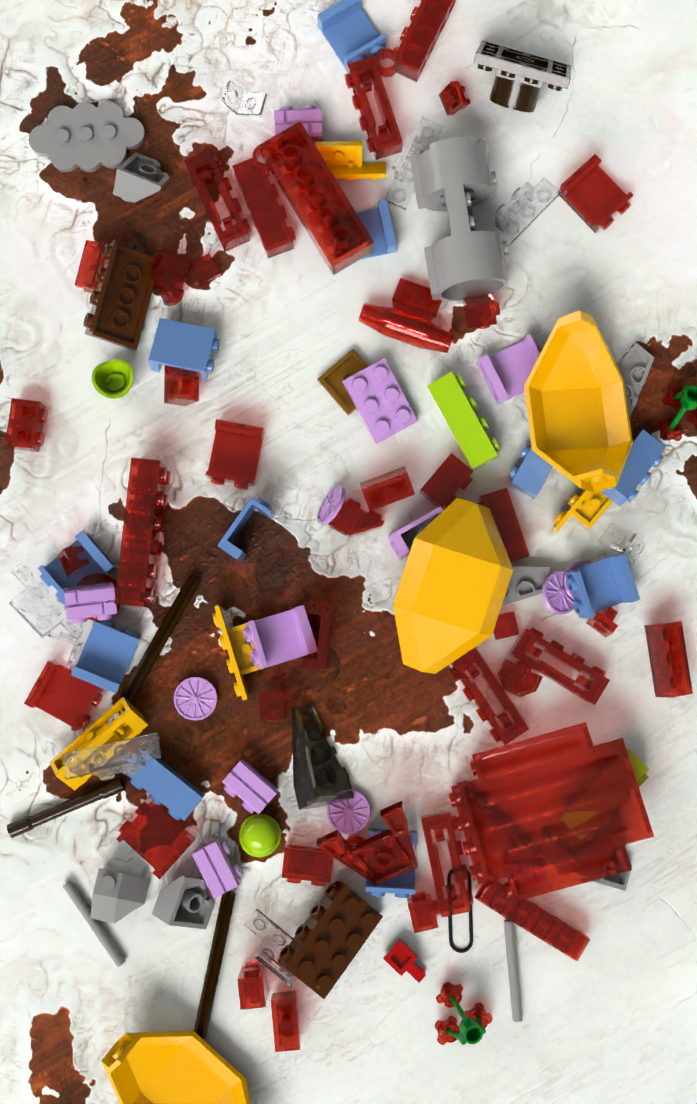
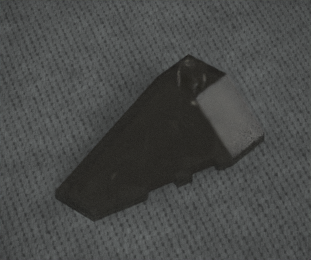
(316, 771)

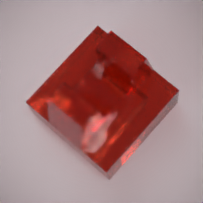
(453, 98)
(70, 560)
(603, 622)

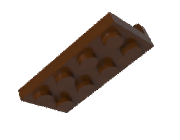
(121, 296)
(329, 938)

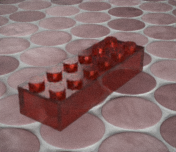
(316, 198)
(141, 533)

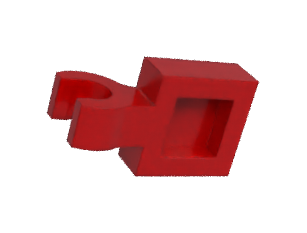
(402, 959)

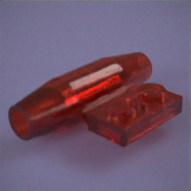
(409, 318)

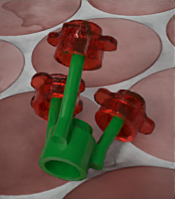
(681, 399)
(472, 1023)

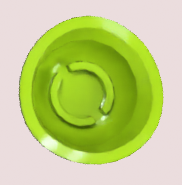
(113, 378)
(260, 835)

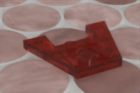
(380, 855)

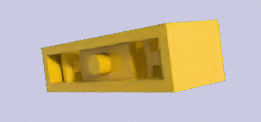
(124, 727)

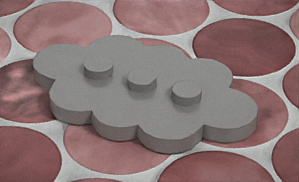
(87, 137)

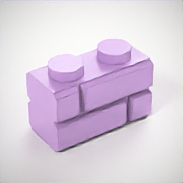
(309, 117)
(90, 601)
(249, 786)
(217, 867)

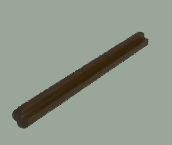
(160, 639)
(214, 964)

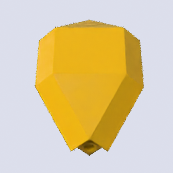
(579, 405)
(451, 587)
(172, 1070)

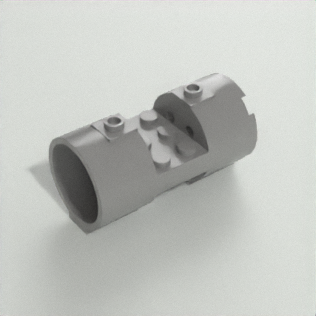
(453, 179)

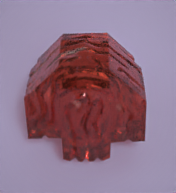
(518, 678)

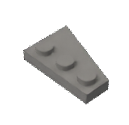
(634, 370)
(525, 583)

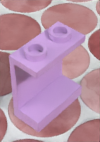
(509, 369)
(396, 538)
(280, 637)

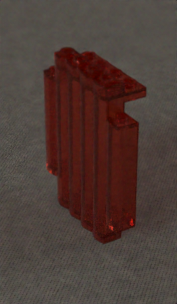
(550, 812)

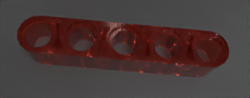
(533, 919)

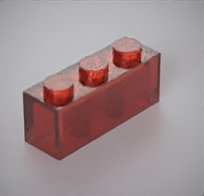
(506, 522)
(668, 659)

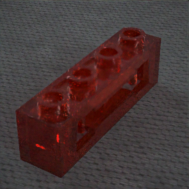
(361, 73)
(204, 165)
(593, 686)
(510, 729)
(454, 903)

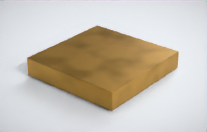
(333, 378)

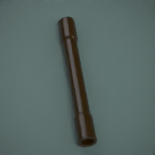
(30, 822)

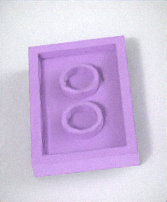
(379, 401)

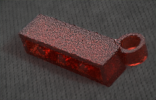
(417, 40)
(263, 206)

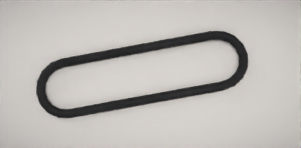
(470, 919)

